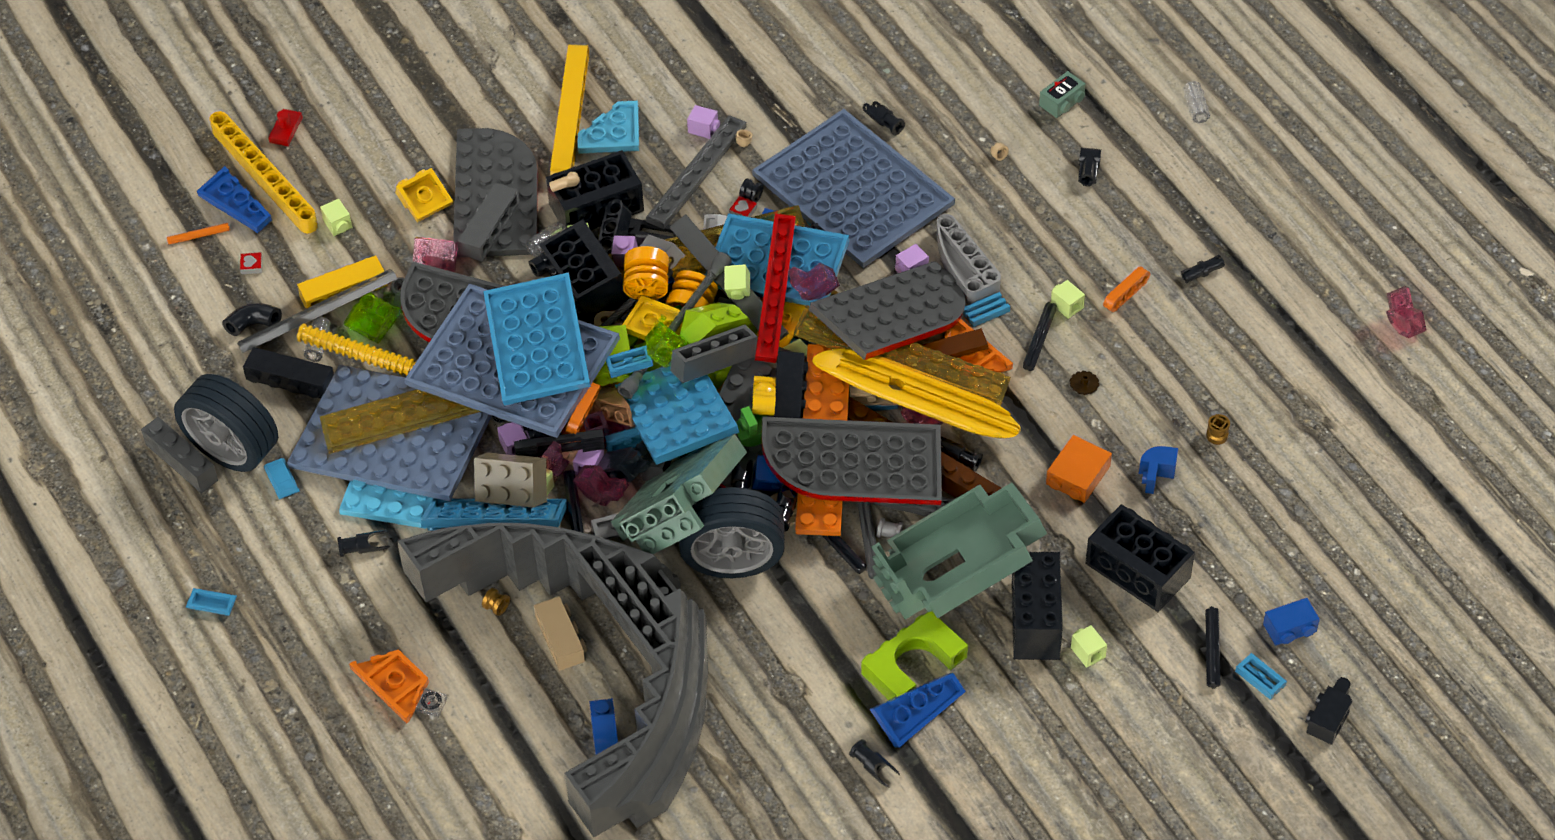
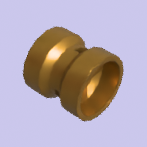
(1218, 429)

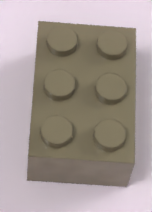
(510, 479)

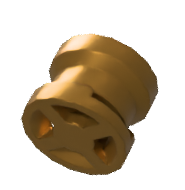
(495, 601)

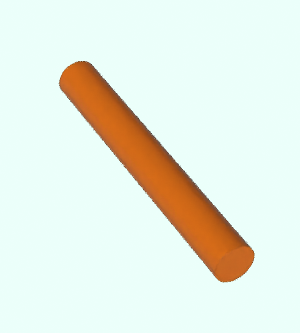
(198, 233)

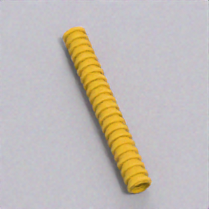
(353, 349)

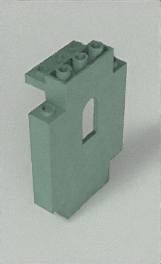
(663, 506)
(985, 531)

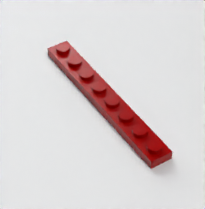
(775, 288)

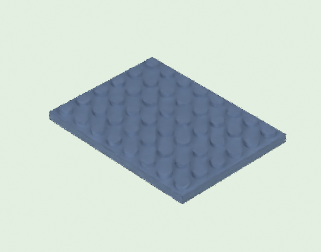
(854, 186)
(463, 368)
(414, 462)

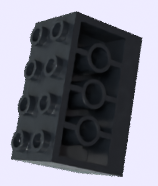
(599, 183)
(593, 275)
(1139, 557)
(1037, 608)

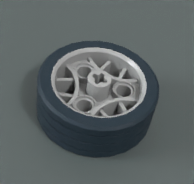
(226, 422)
(738, 535)

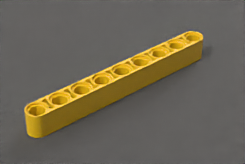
(570, 108)
(264, 172)

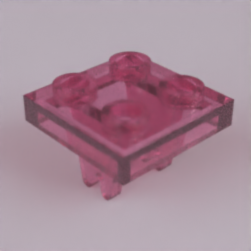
(435, 253)

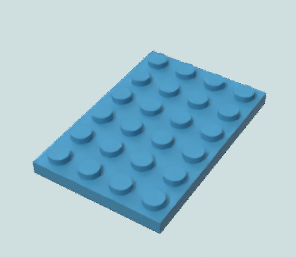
(749, 243)
(536, 339)
(678, 415)
(469, 512)

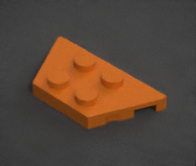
(988, 358)
(394, 681)

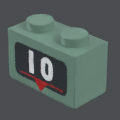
(1062, 94)

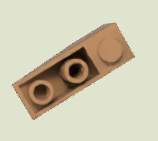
(613, 406)

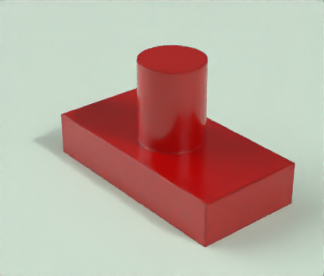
(285, 127)

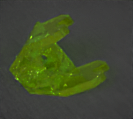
(662, 337)

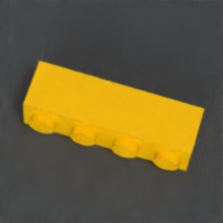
(339, 280)

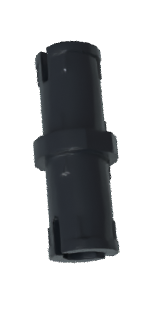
(1202, 268)

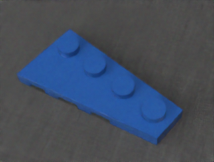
(231, 198)
(916, 708)

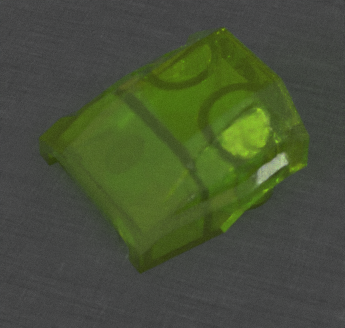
(372, 317)

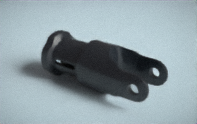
(884, 117)
(961, 454)
(740, 477)
(787, 505)
(359, 543)
(872, 761)

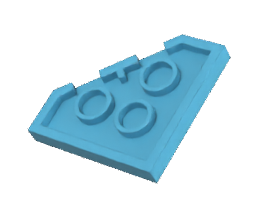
(612, 131)

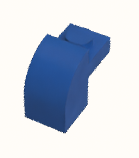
(1158, 462)
(603, 724)

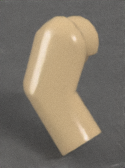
(570, 180)

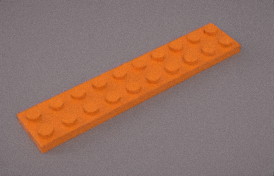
(826, 400)

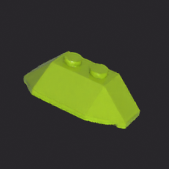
(712, 320)

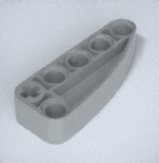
(966, 261)

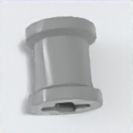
(888, 529)

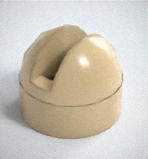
(743, 138)
(1003, 151)

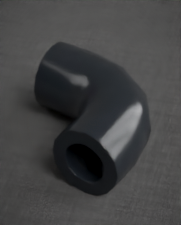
(249, 315)

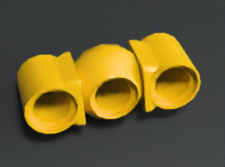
(764, 395)

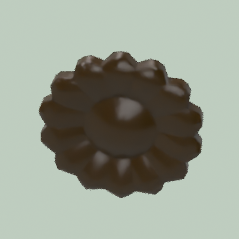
(1084, 382)

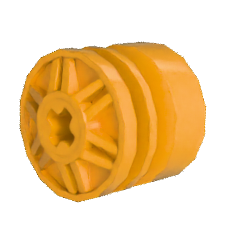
(646, 272)
(685, 285)

